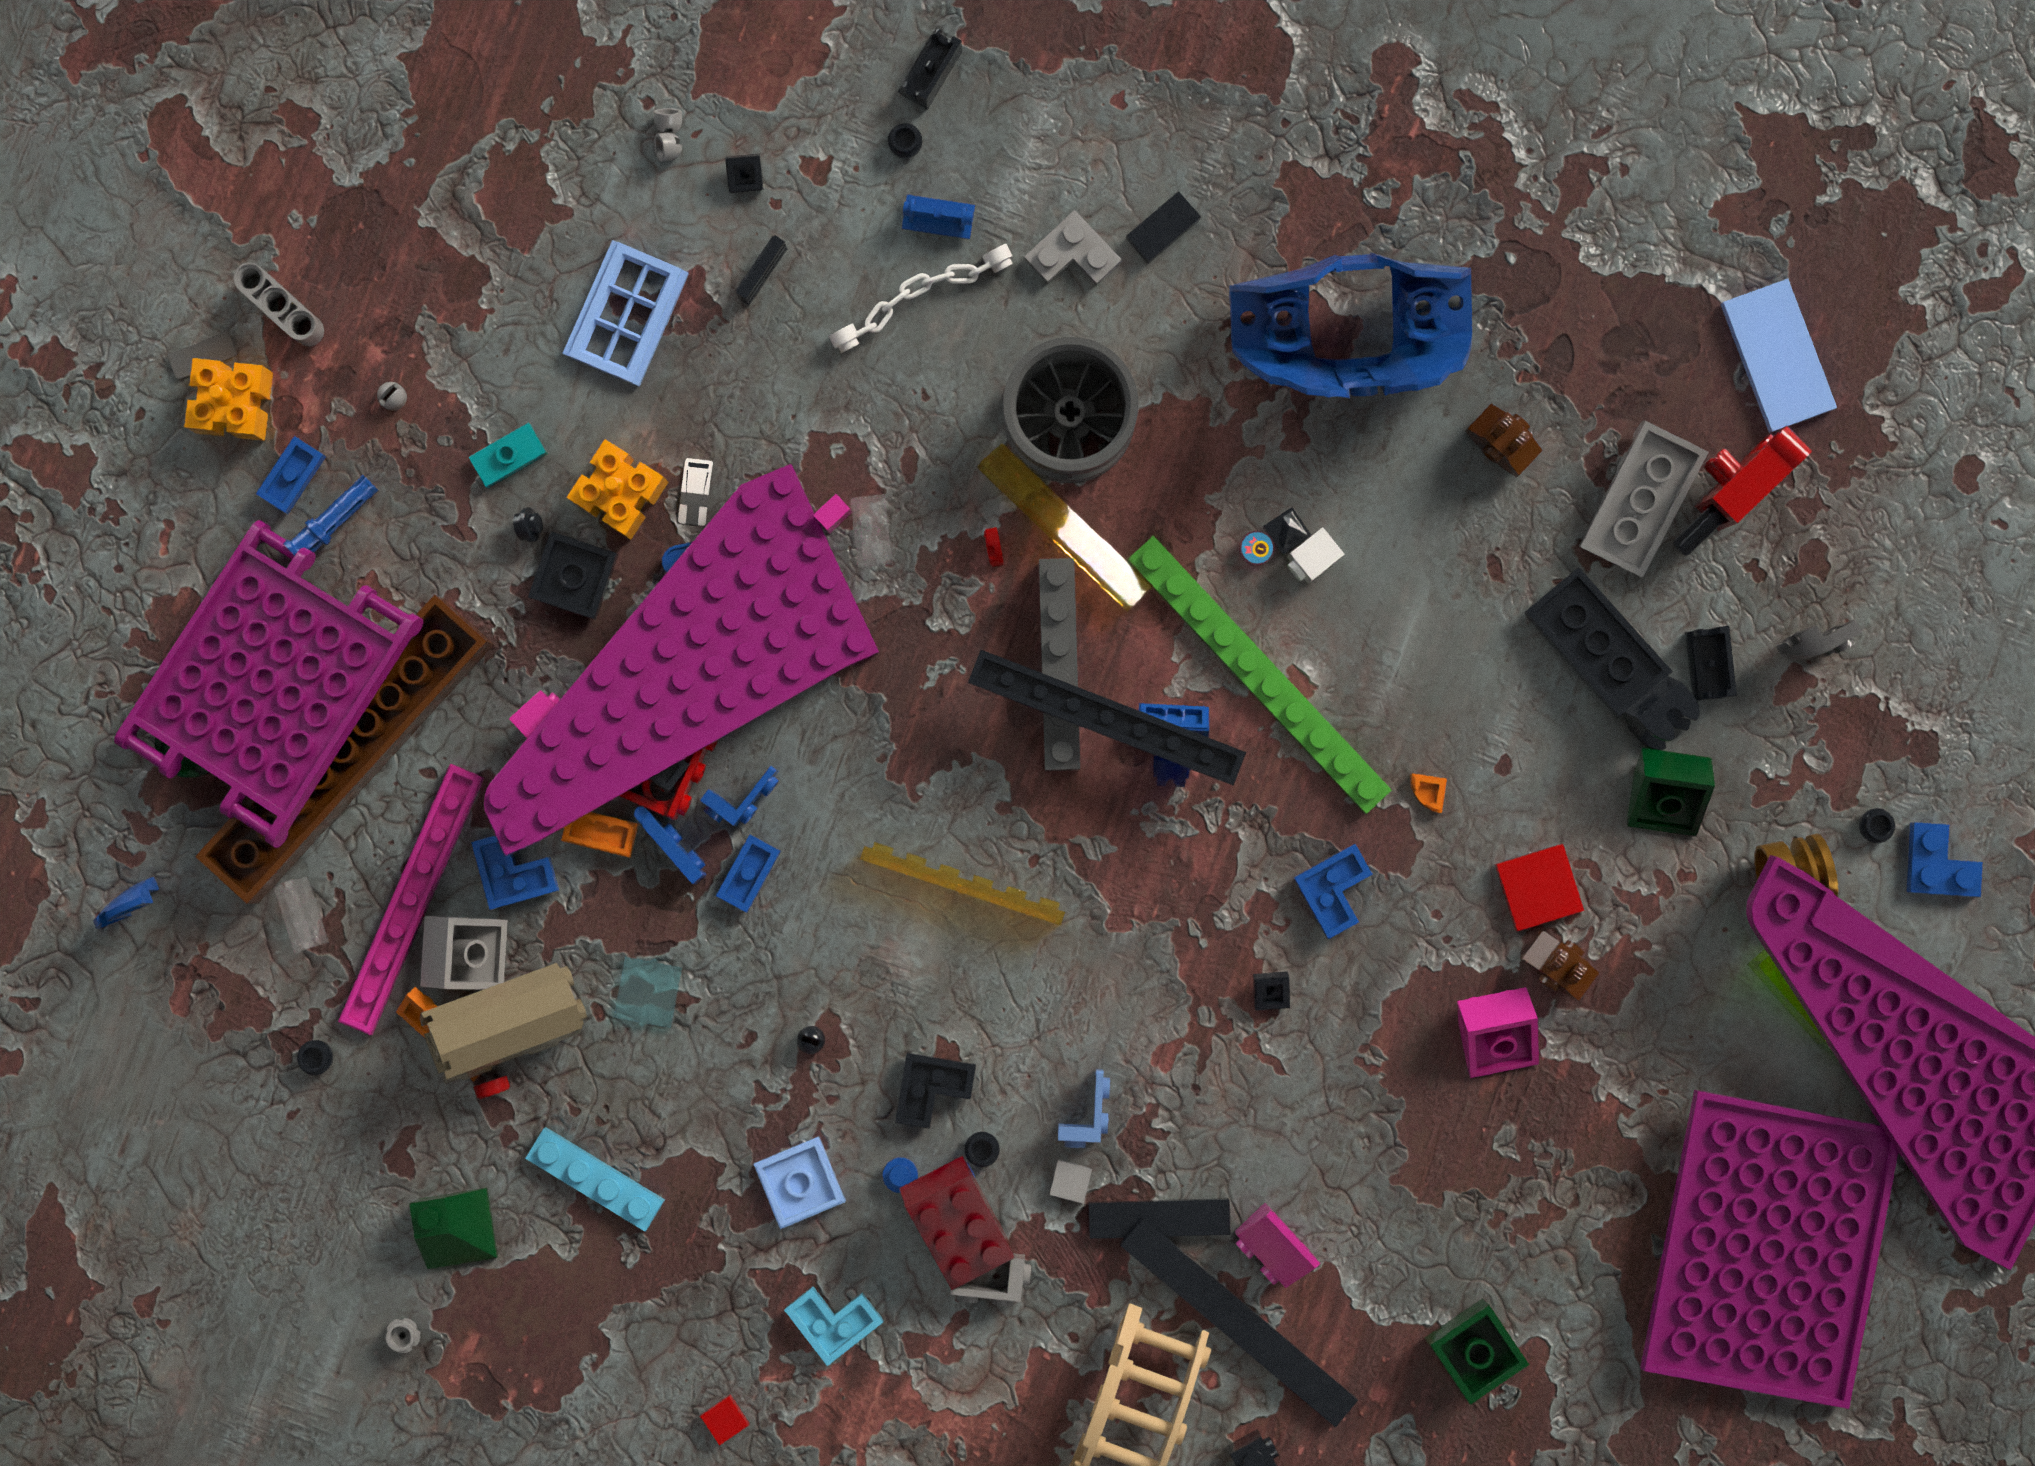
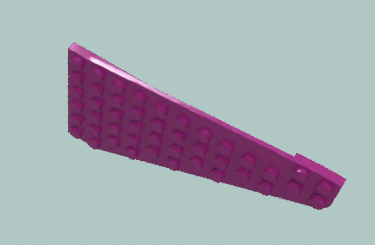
(715, 644)
(1923, 1052)

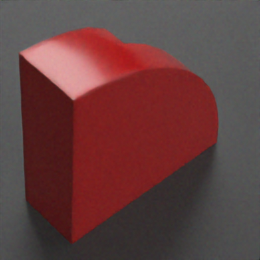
(993, 547)

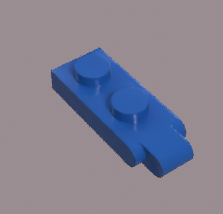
(668, 839)

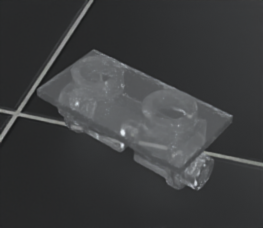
(301, 914)

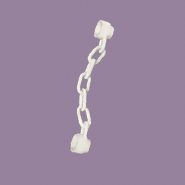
(996, 259)

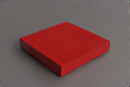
(1539, 887)

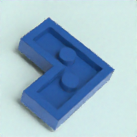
(1932, 871)
(508, 883)
(1324, 885)

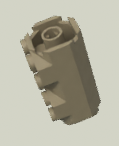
(503, 1023)

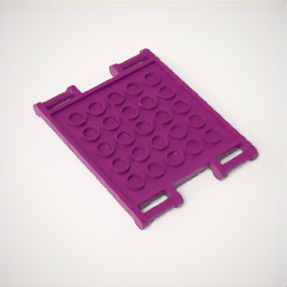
(267, 682)

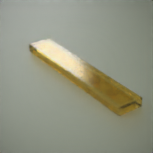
(1064, 526)

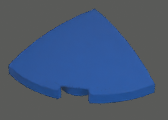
(127, 902)

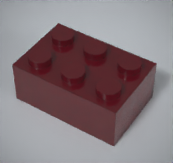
(956, 1222)

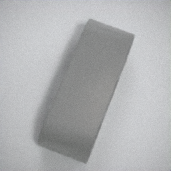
(265, 295)

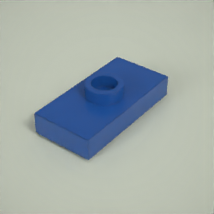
(1189, 717)

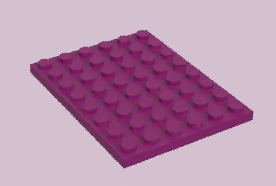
(1770, 1250)

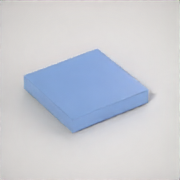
(799, 1182)

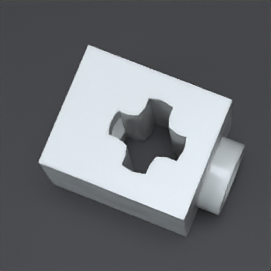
(1314, 556)

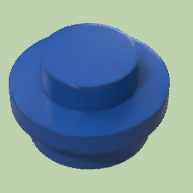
(899, 1173)

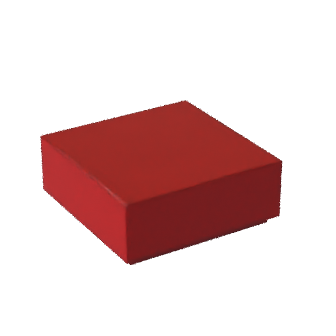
(724, 1419)

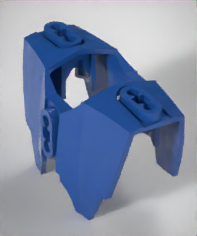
(1425, 341)

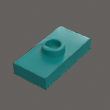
(508, 455)

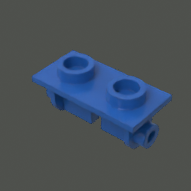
(938, 216)

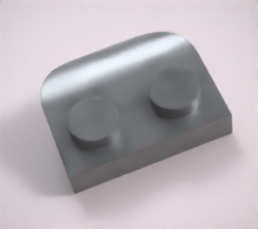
(1813, 642)

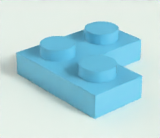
(830, 1332)

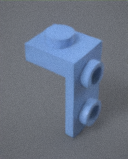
(1078, 1134)

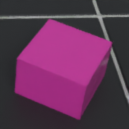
(832, 513)

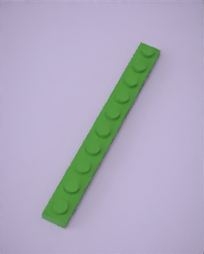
(1259, 675)

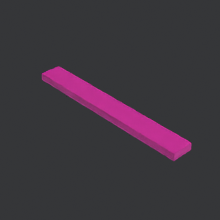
(411, 899)

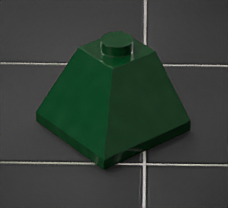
(454, 1228)

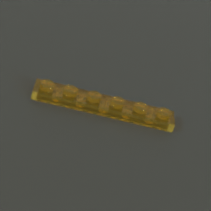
(949, 878)

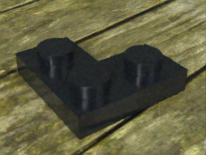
(926, 1077)

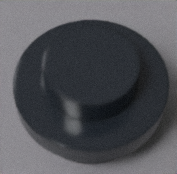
(905, 140)
(528, 525)
(1877, 825)
(315, 1057)
(982, 1149)

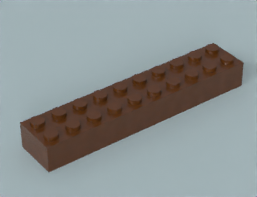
(411, 692)

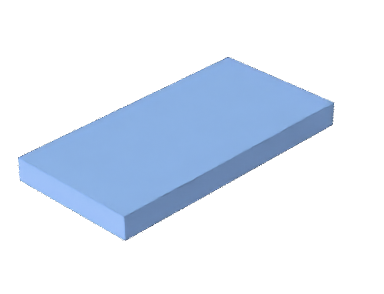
(1778, 355)

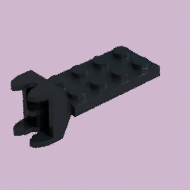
(1614, 660)

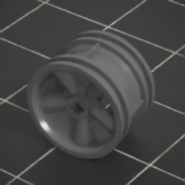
(1101, 370)

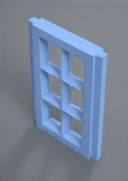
(596, 301)

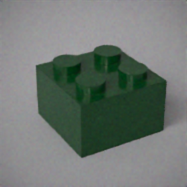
(1476, 1351)

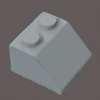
(463, 952)

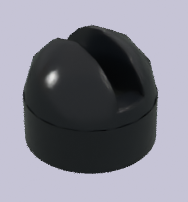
(813, 1032)

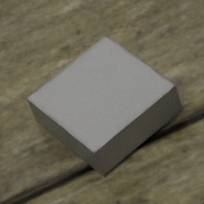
(1070, 1181)

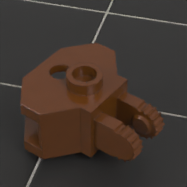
(1504, 439)
(1560, 965)

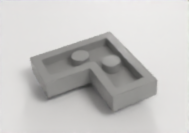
(1073, 242)

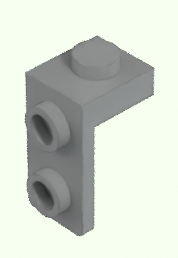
(1018, 1275)

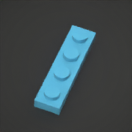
(595, 1179)

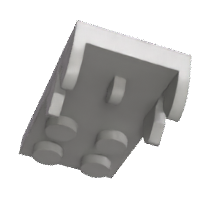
(1643, 498)

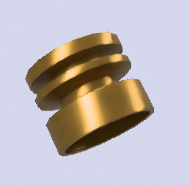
(1807, 855)

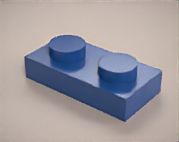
(291, 475)
(748, 873)

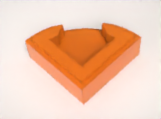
(1429, 791)

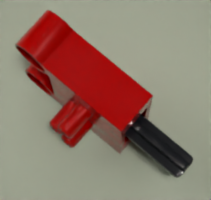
(1742, 485)

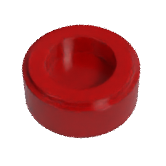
(492, 1087)

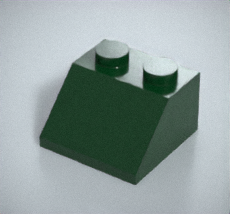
(1670, 791)

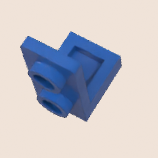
(719, 808)

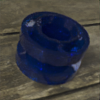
(1166, 771)

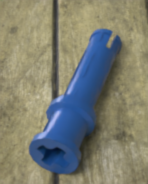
(319, 530)

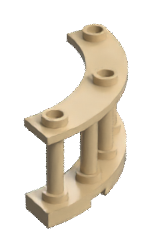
(1122, 1368)

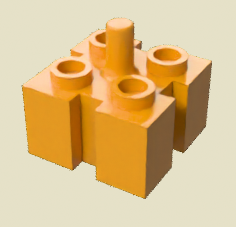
(228, 399)
(617, 489)

